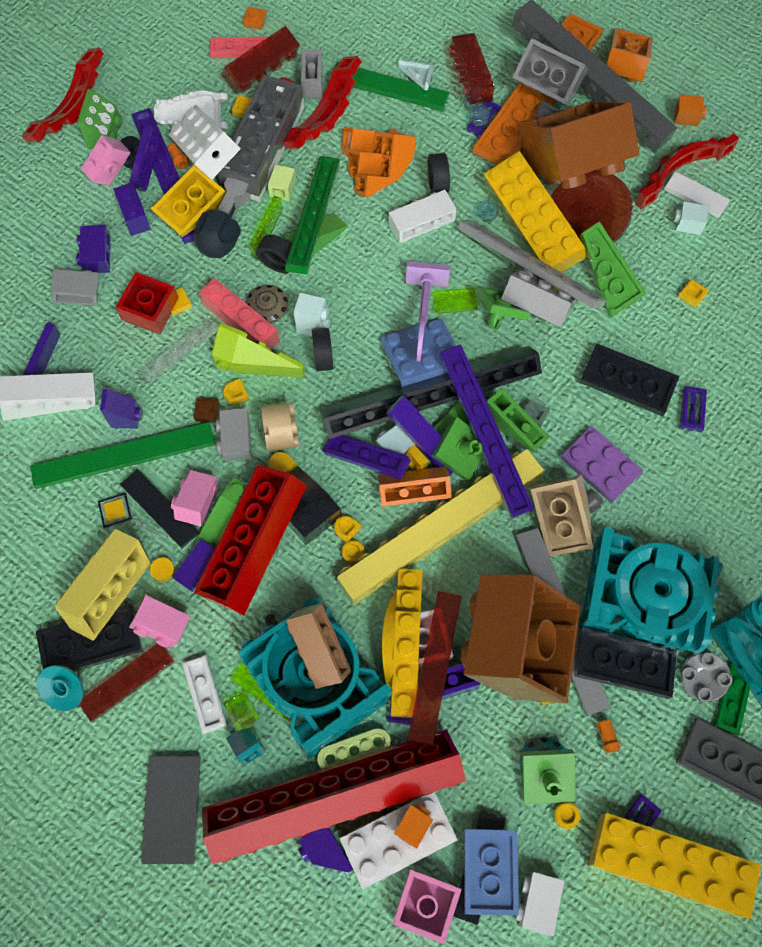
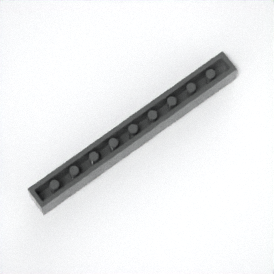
(599, 80)

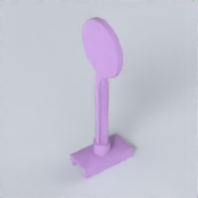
(427, 276)

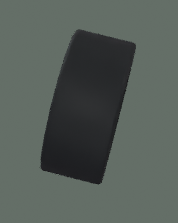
(438, 172)
(274, 252)
(322, 349)

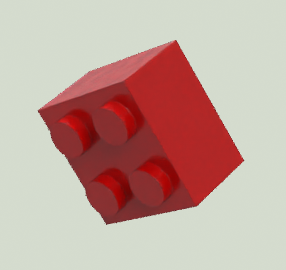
(147, 303)

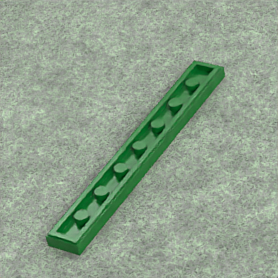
(312, 216)
(122, 455)

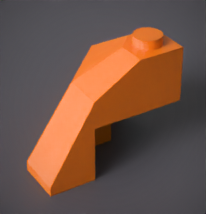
(376, 158)

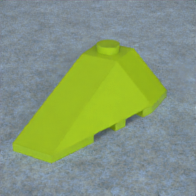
(240, 355)

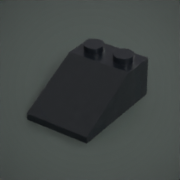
(314, 511)

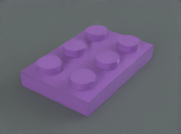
(601, 464)

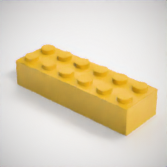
(535, 213)
(675, 865)

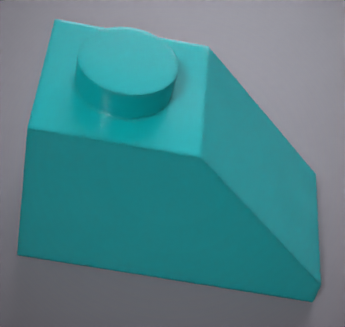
(245, 745)

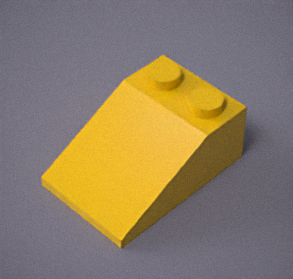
(188, 200)

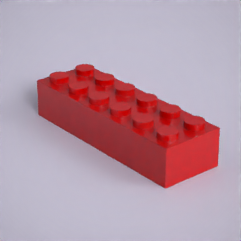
(250, 539)

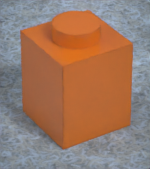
(689, 110)
(414, 825)

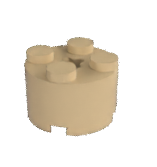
(279, 426)

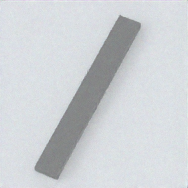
(533, 264)
(539, 563)

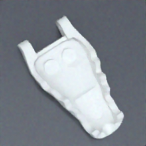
(174, 110)

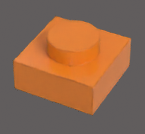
(254, 18)

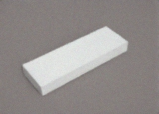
(696, 193)
(204, 694)

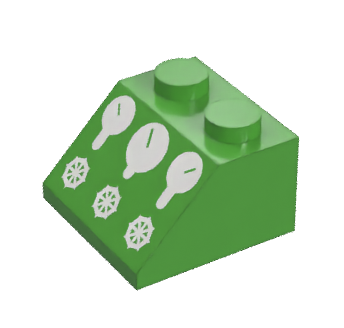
(98, 118)

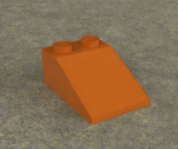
(629, 54)

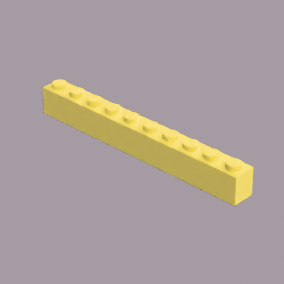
(430, 532)

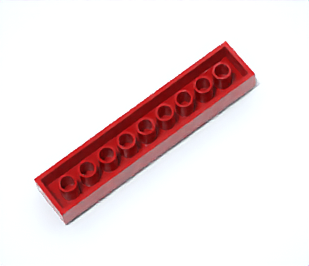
(330, 796)

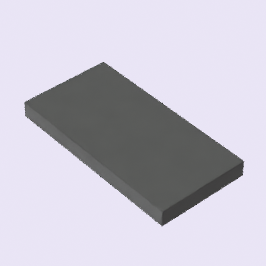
(723, 760)
(171, 810)

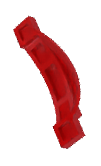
(71, 106)
(330, 107)
(681, 157)

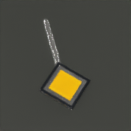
(117, 511)

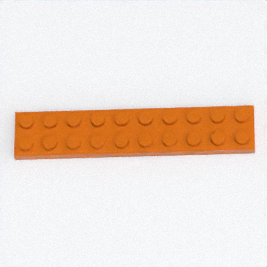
(502, 135)

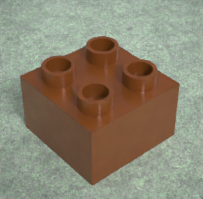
(580, 141)
(521, 638)

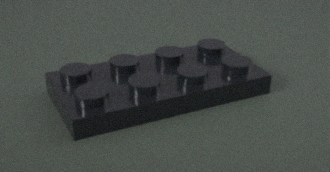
(629, 379)
(70, 649)
(625, 663)

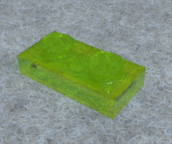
(241, 711)

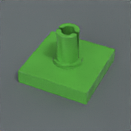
(497, 307)
(459, 449)
(548, 776)

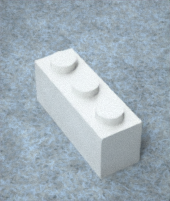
(422, 216)

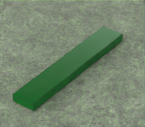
(400, 89)

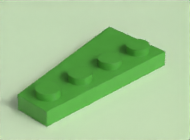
(610, 270)

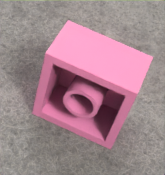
(426, 906)

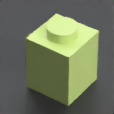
(282, 182)

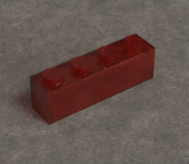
(260, 60)
(471, 68)

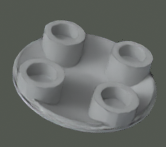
(705, 677)

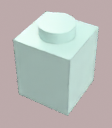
(691, 218)

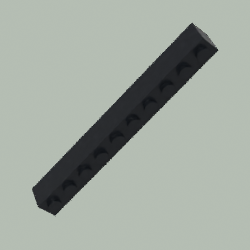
(372, 408)

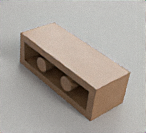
(318, 646)

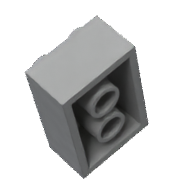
(550, 72)
(538, 297)

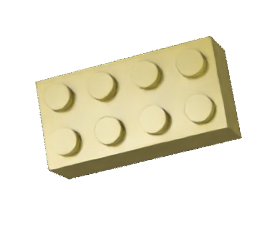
(103, 584)

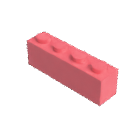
(238, 314)

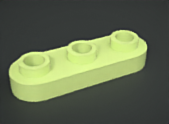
(363, 742)

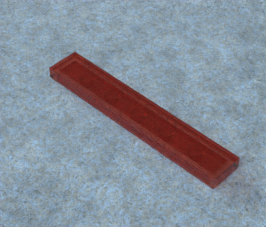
(434, 668)

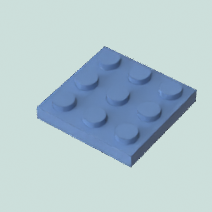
(402, 352)

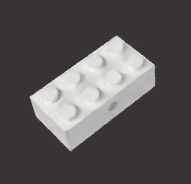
(203, 141)
(379, 853)

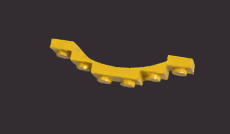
(401, 642)

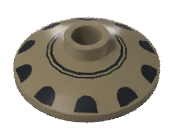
(274, 308)

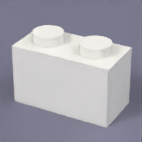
(540, 903)

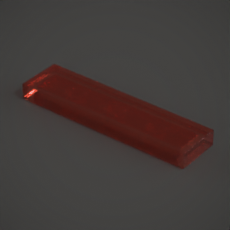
(126, 682)

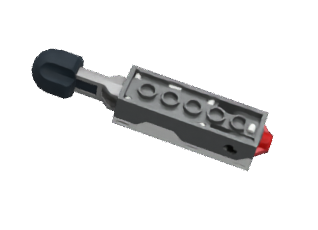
(246, 176)

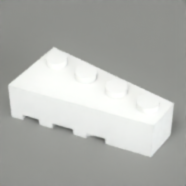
(45, 394)

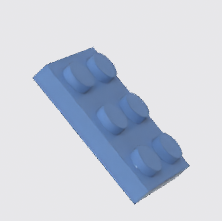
(491, 872)

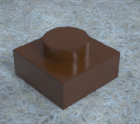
(206, 410)

